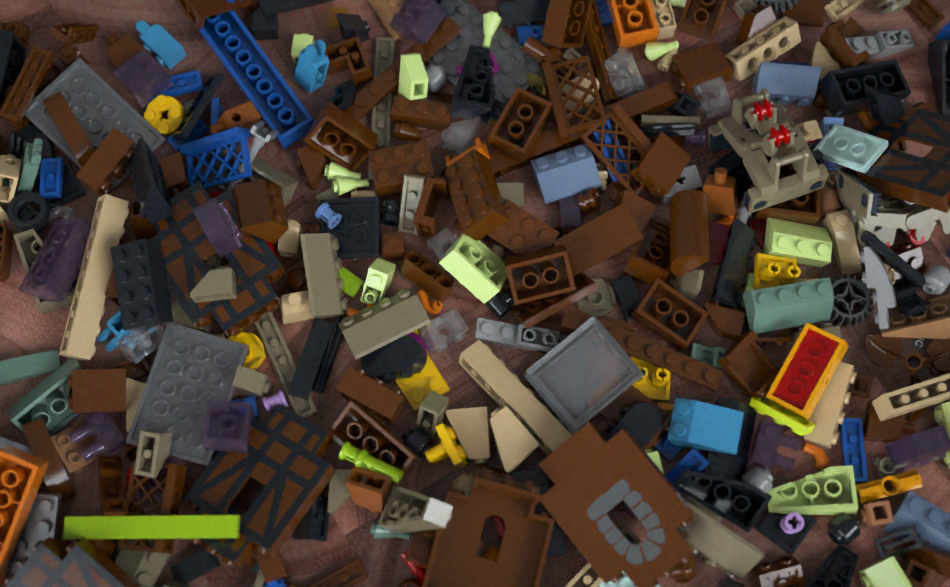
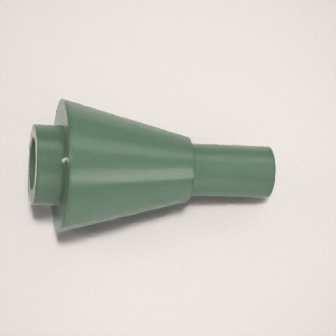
(379, 532)

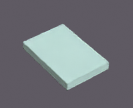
(851, 148)

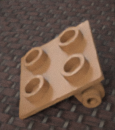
(70, 453)

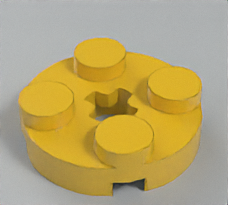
(154, 112)
(256, 349)

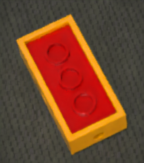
(807, 371)

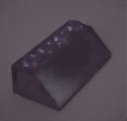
(57, 261)

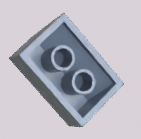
(787, 82)
(565, 173)
(929, 519)

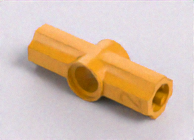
(899, 483)

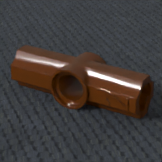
(544, 54)

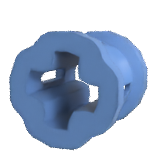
(328, 215)

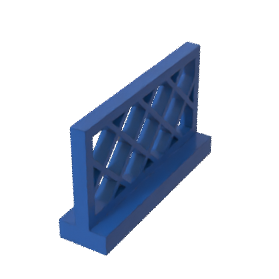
(226, 139)

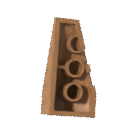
(927, 324)

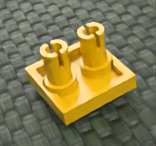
(774, 271)
(654, 383)
(448, 447)

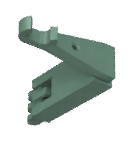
(29, 167)

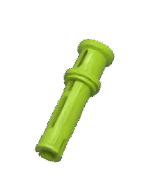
(363, 459)

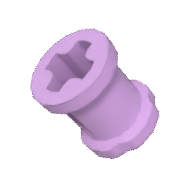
(272, 401)
(796, 518)

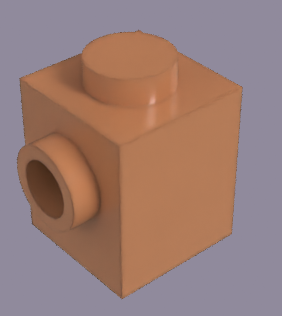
(876, 514)

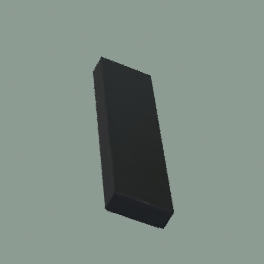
(198, 106)
(311, 359)

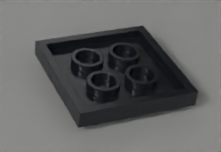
(359, 228)

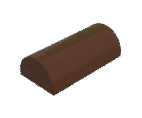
(688, 231)
(368, 433)

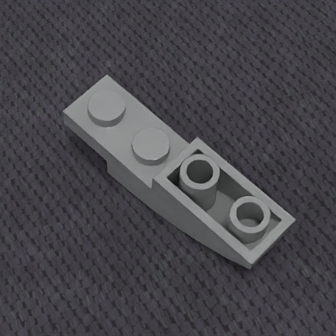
(882, 43)
(878, 277)
(516, 335)

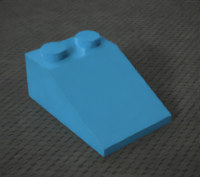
(705, 426)

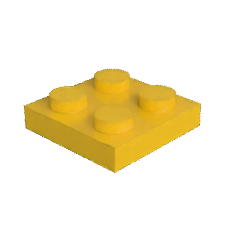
(421, 383)

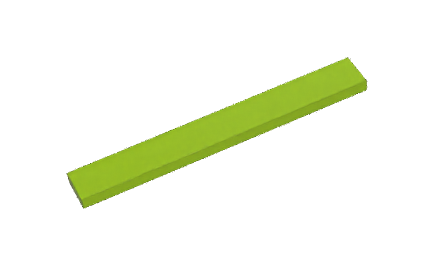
(152, 527)

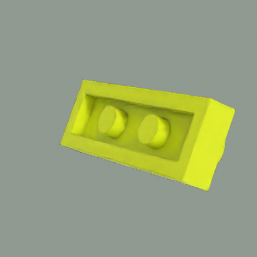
(781, 416)

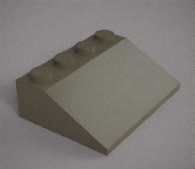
(721, 546)

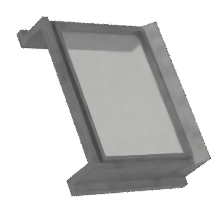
(583, 374)

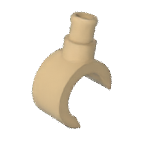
(603, 174)

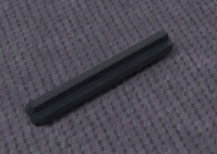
(668, 130)
(892, 258)
(329, 357)

